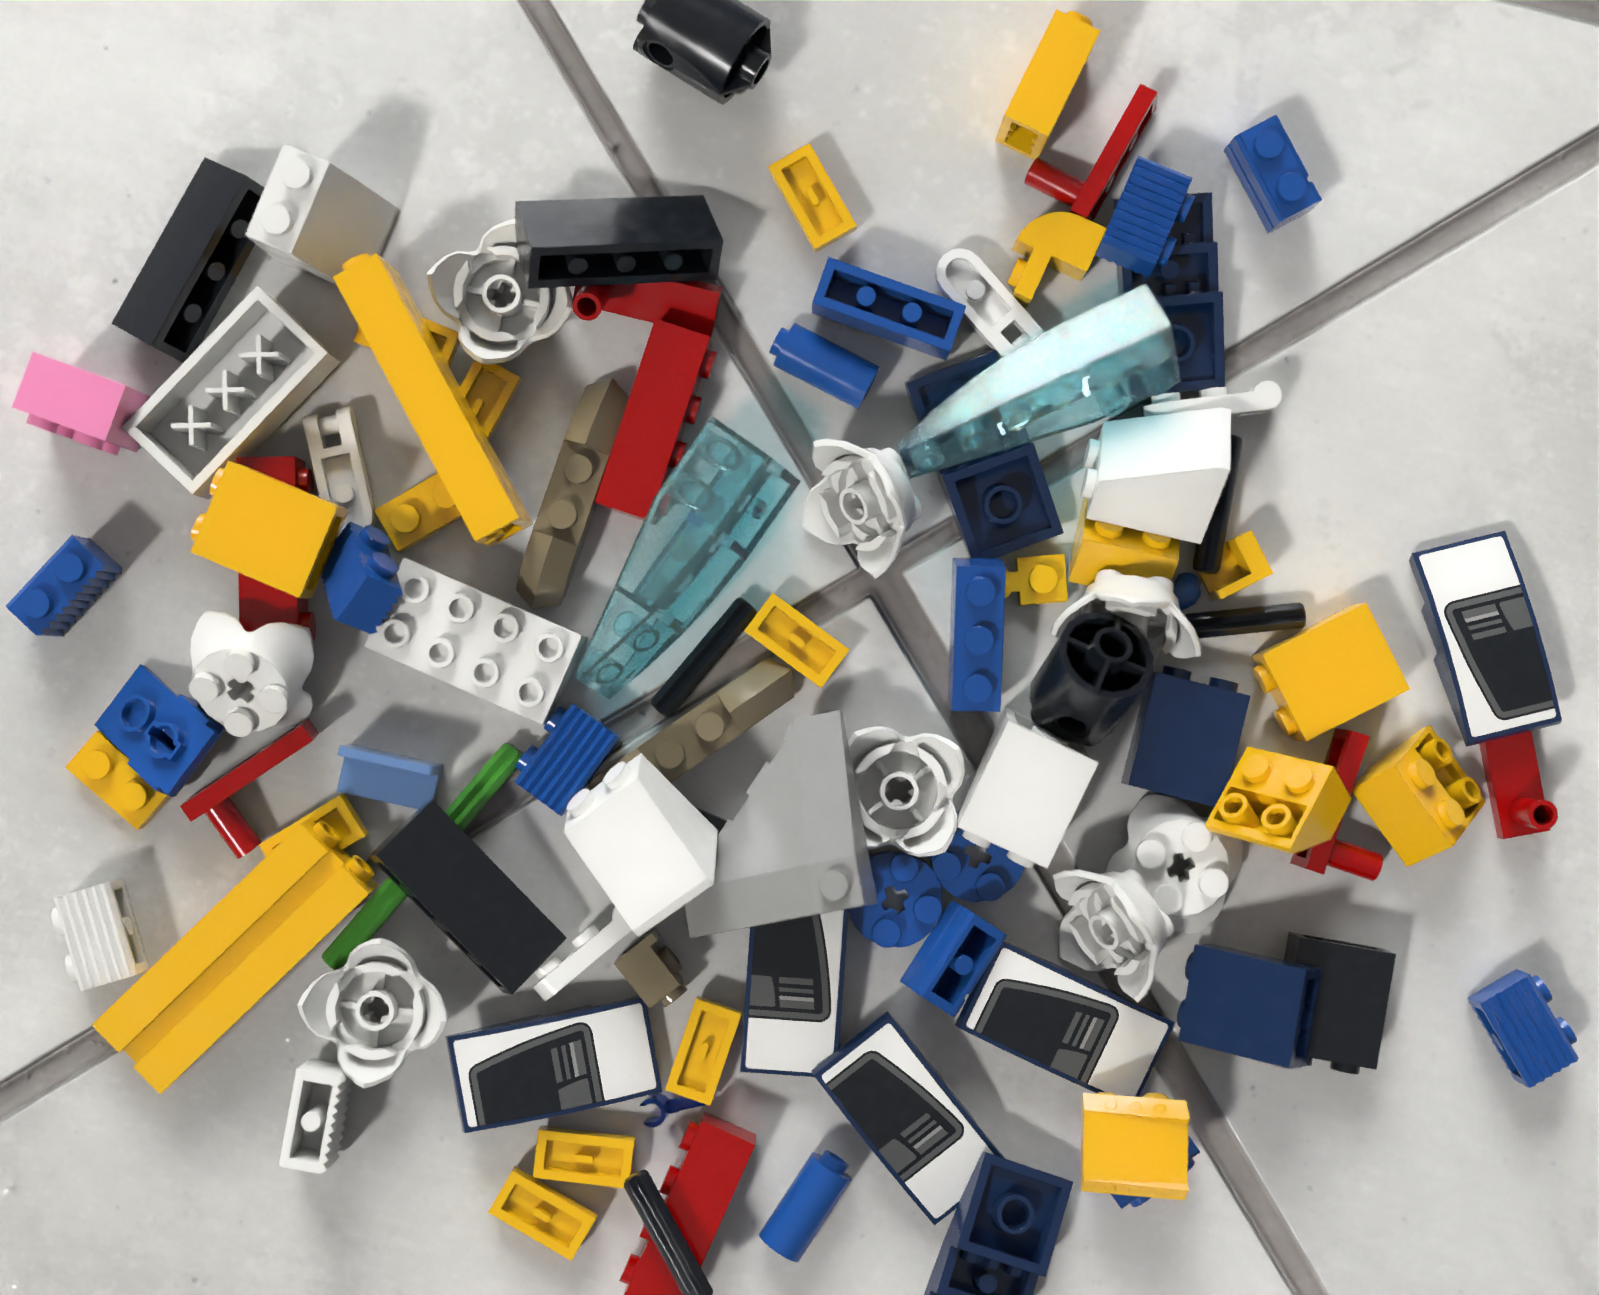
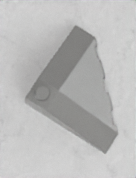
(795, 839)

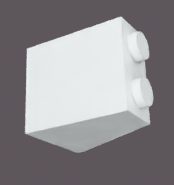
(318, 216)
(1159, 472)
(1025, 790)
(642, 842)

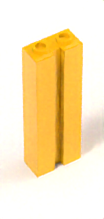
(432, 399)
(236, 953)

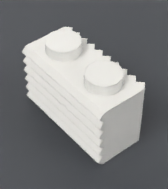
(99, 934)
(315, 1117)

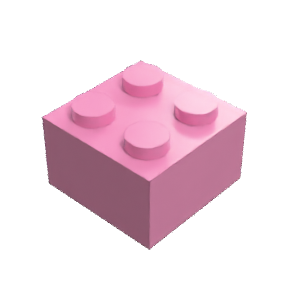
(78, 404)

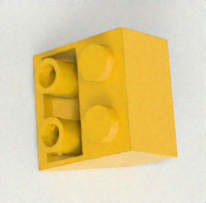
(1120, 549)
(1419, 797)
(1280, 802)

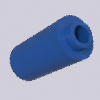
(823, 364)
(806, 1205)

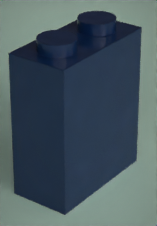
(1186, 736)
(1249, 1005)

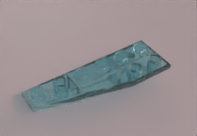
(1052, 385)
(685, 552)

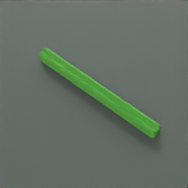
(389, 895)

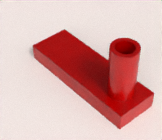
(1089, 195)
(683, 303)
(1346, 756)
(1516, 787)
(215, 800)

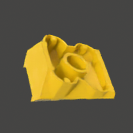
(1134, 1145)

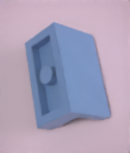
(388, 776)

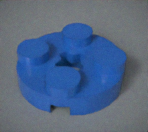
(973, 884)
(921, 906)

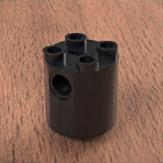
(706, 43)
(1091, 678)

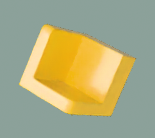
(1240, 567)

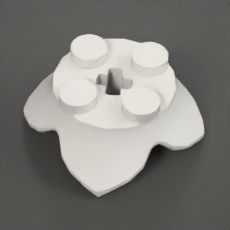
(464, 292)
(861, 502)
(1143, 602)
(251, 676)
(936, 771)
(1168, 827)
(1112, 926)
(366, 1046)

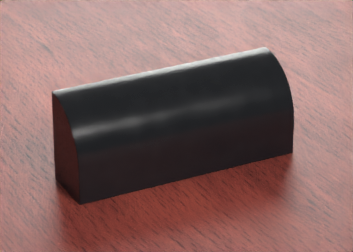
(617, 241)
(193, 262)
(468, 897)

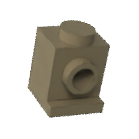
(652, 971)

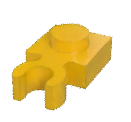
(1038, 580)

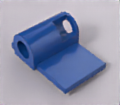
(159, 731)

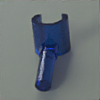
(667, 1107)

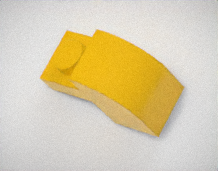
(1056, 241)

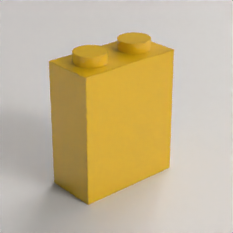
(1047, 83)
(267, 529)
(1329, 673)

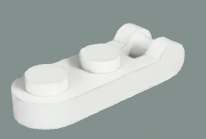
(987, 301)
(1252, 403)
(340, 468)
(589, 947)

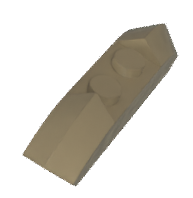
(571, 496)
(715, 721)

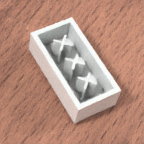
(231, 392)
(478, 642)

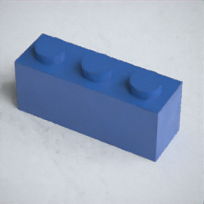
(887, 308)
(976, 634)

